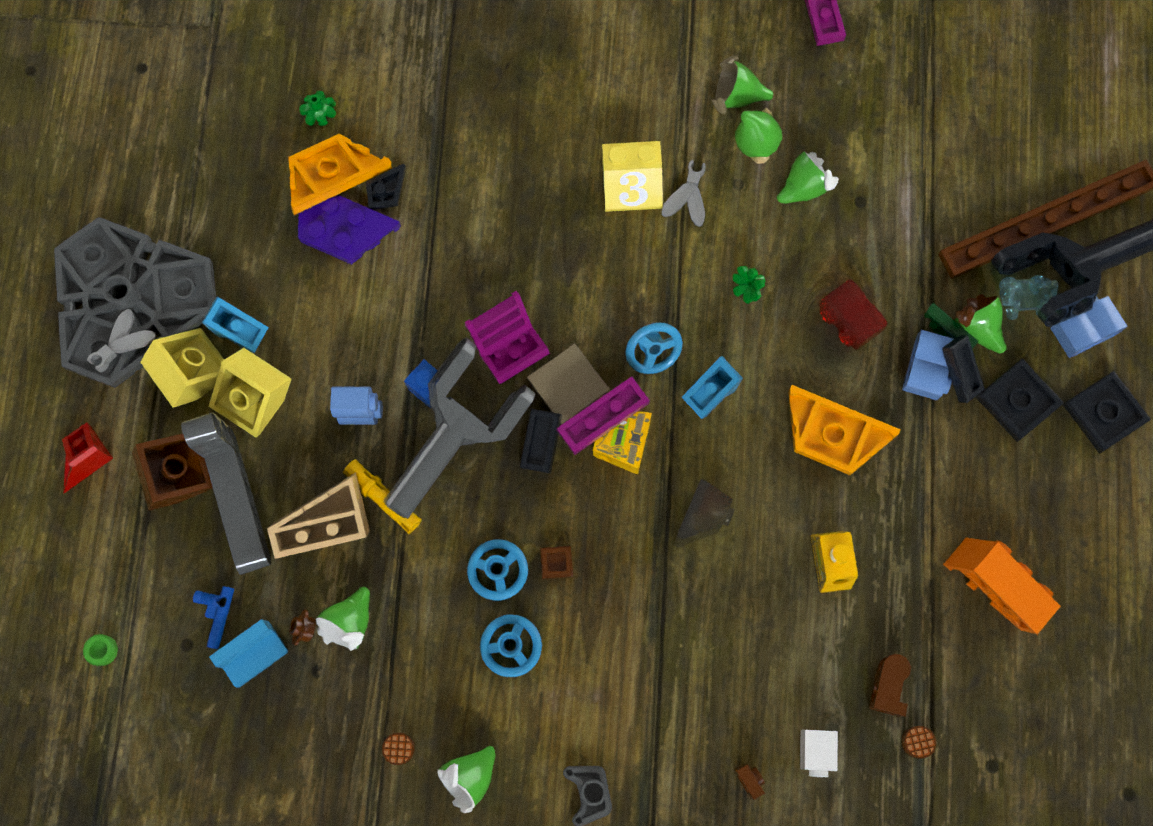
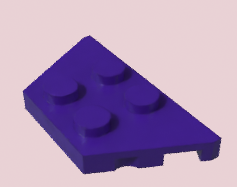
(343, 228)

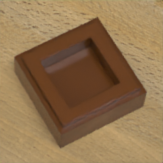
(556, 562)

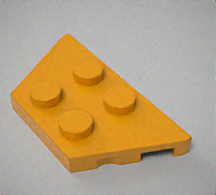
(330, 170)
(834, 432)

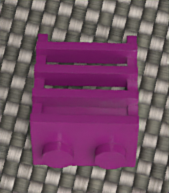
(506, 338)

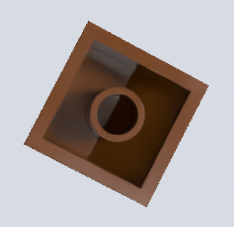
(170, 471)

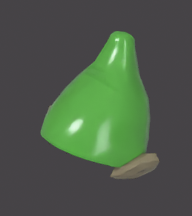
(738, 87)

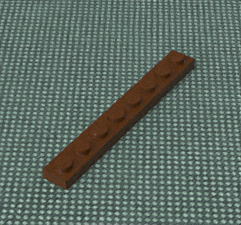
(1049, 218)

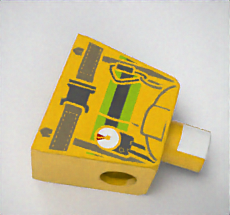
(625, 443)
(834, 561)

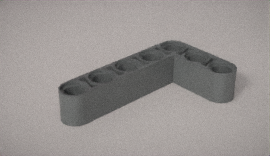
(218, 446)

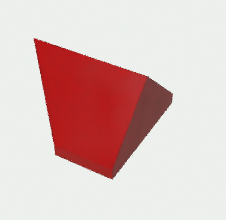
(82, 455)

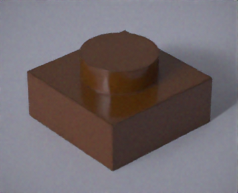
(751, 780)

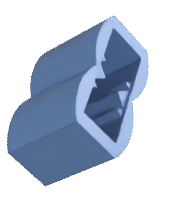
(1089, 327)
(927, 367)
(355, 405)

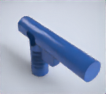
(216, 612)

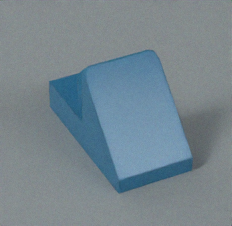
(234, 325)
(712, 387)

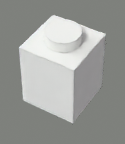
(818, 752)

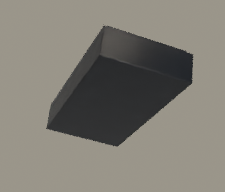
(963, 368)
(540, 441)

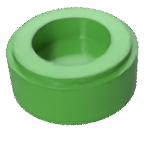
(100, 650)

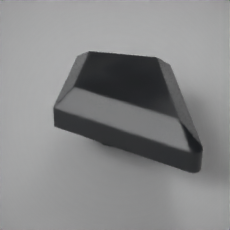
(386, 188)

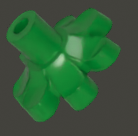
(317, 108)
(748, 284)

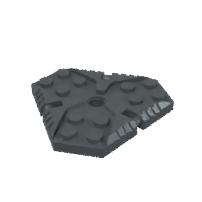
(103, 261)

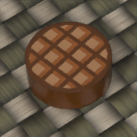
(918, 742)
(398, 748)

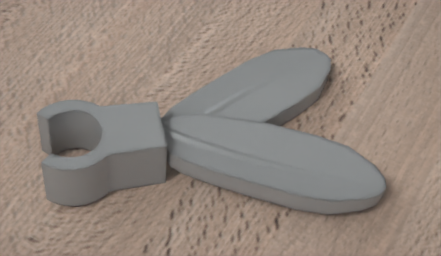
(688, 193)
(121, 340)

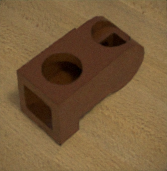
(888, 685)

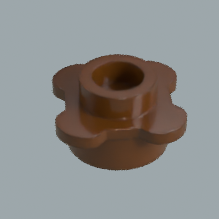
(302, 628)

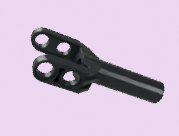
(1075, 264)

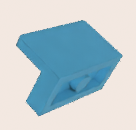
(250, 653)

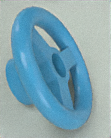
(653, 345)
(514, 554)
(487, 649)

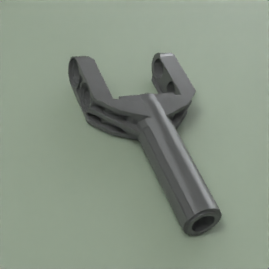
(453, 429)

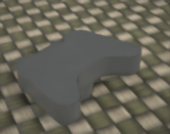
(592, 791)

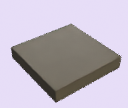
(568, 383)

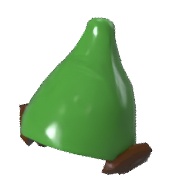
(983, 321)

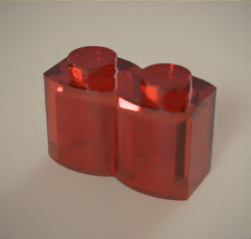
(852, 315)

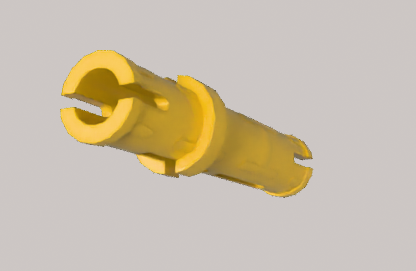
(376, 491)

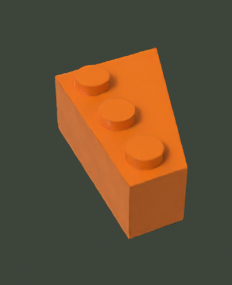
(1005, 582)

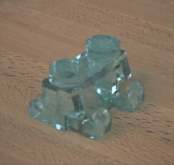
(1026, 294)

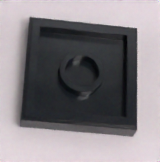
(1019, 400)
(1106, 412)

